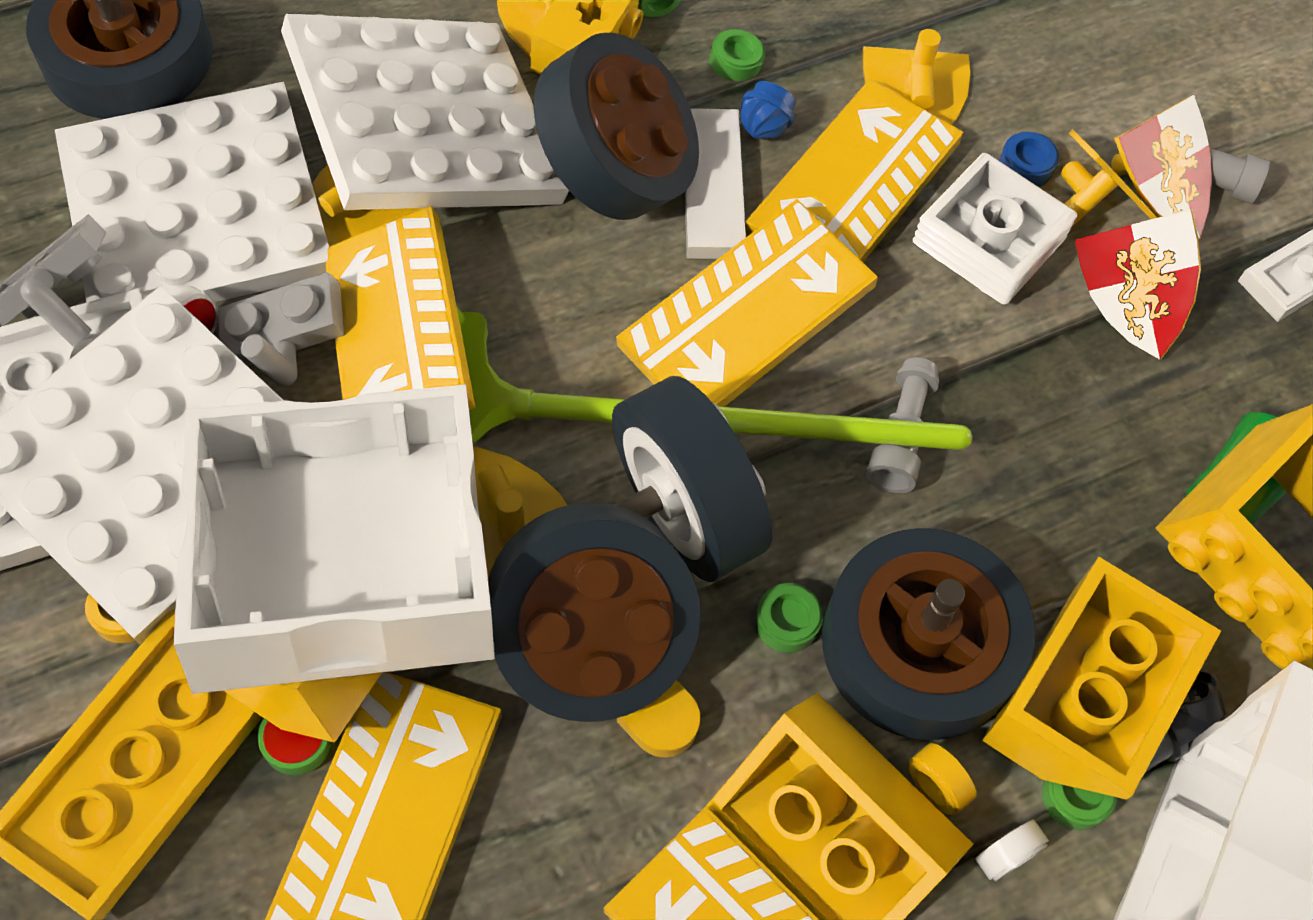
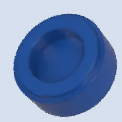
(1031, 156)

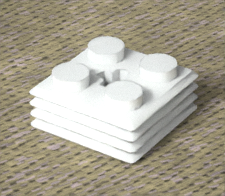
(994, 228)

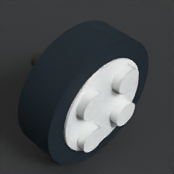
(692, 477)

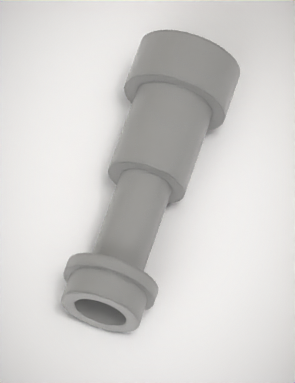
(1239, 175)
(897, 466)

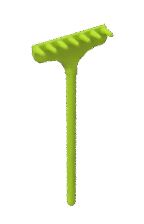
(500, 402)

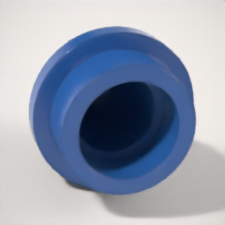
(767, 110)

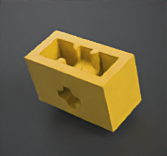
(574, 21)

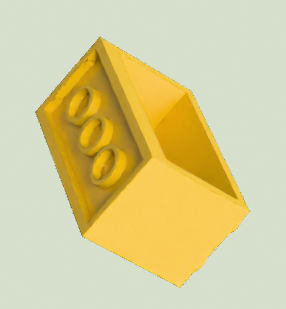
(1232, 556)

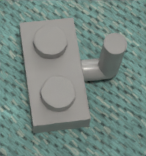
(31, 286)
(279, 322)

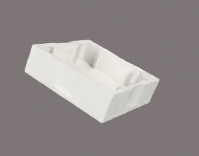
(330, 540)
(1236, 817)

